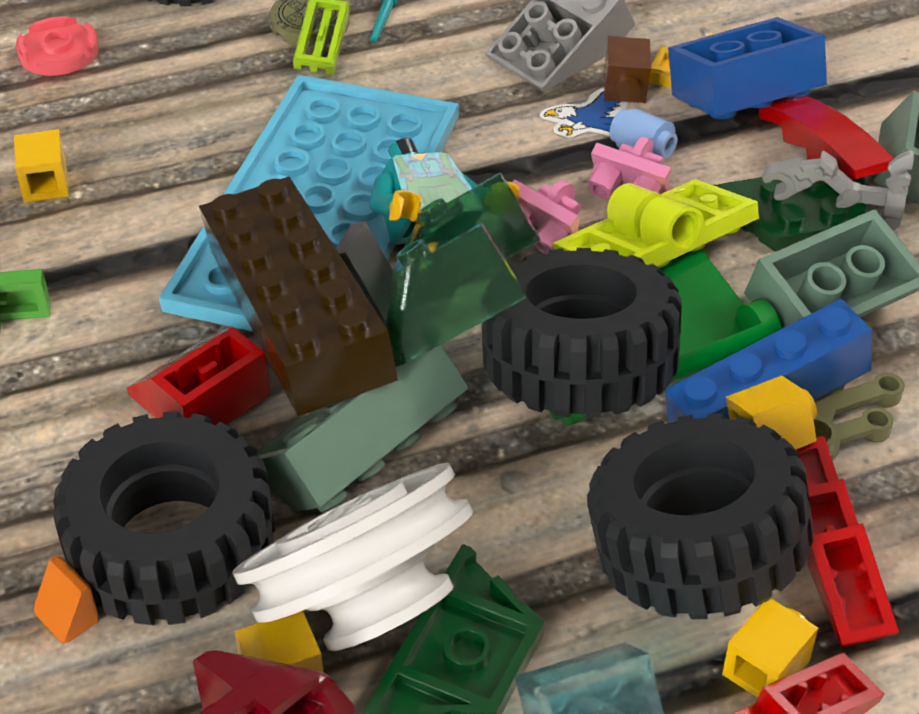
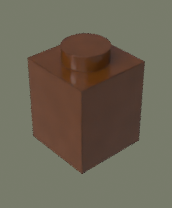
(627, 69)

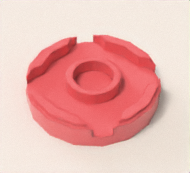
(57, 46)

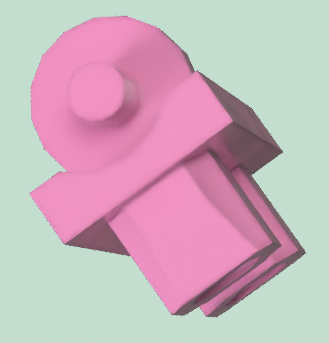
(628, 165)
(551, 211)

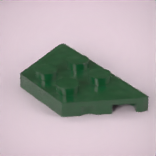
(795, 218)
(461, 649)

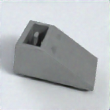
(559, 38)

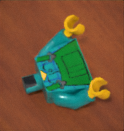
(413, 182)

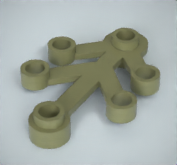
(845, 400)

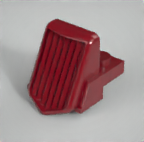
(259, 686)

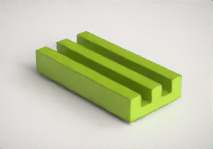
(316, 60)

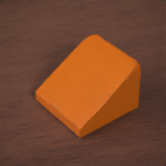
(65, 601)

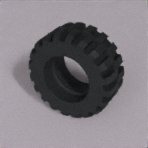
(588, 334)
(154, 464)
(712, 559)

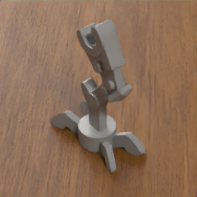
(800, 174)

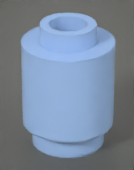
(633, 124)

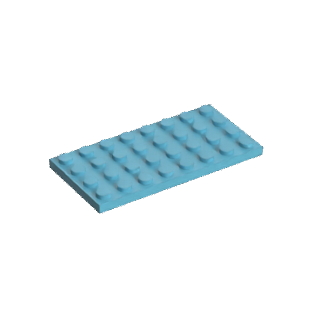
(333, 148)

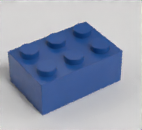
(748, 67)

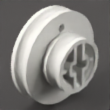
(361, 559)

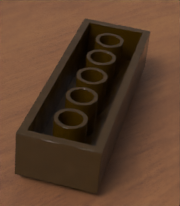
(298, 296)

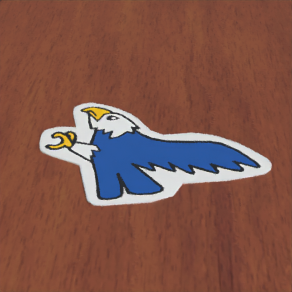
(591, 116)

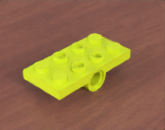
(665, 223)

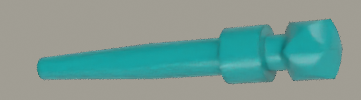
(382, 18)

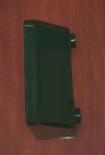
(456, 268)

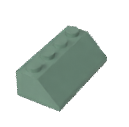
(347, 439)

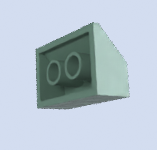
(849, 262)

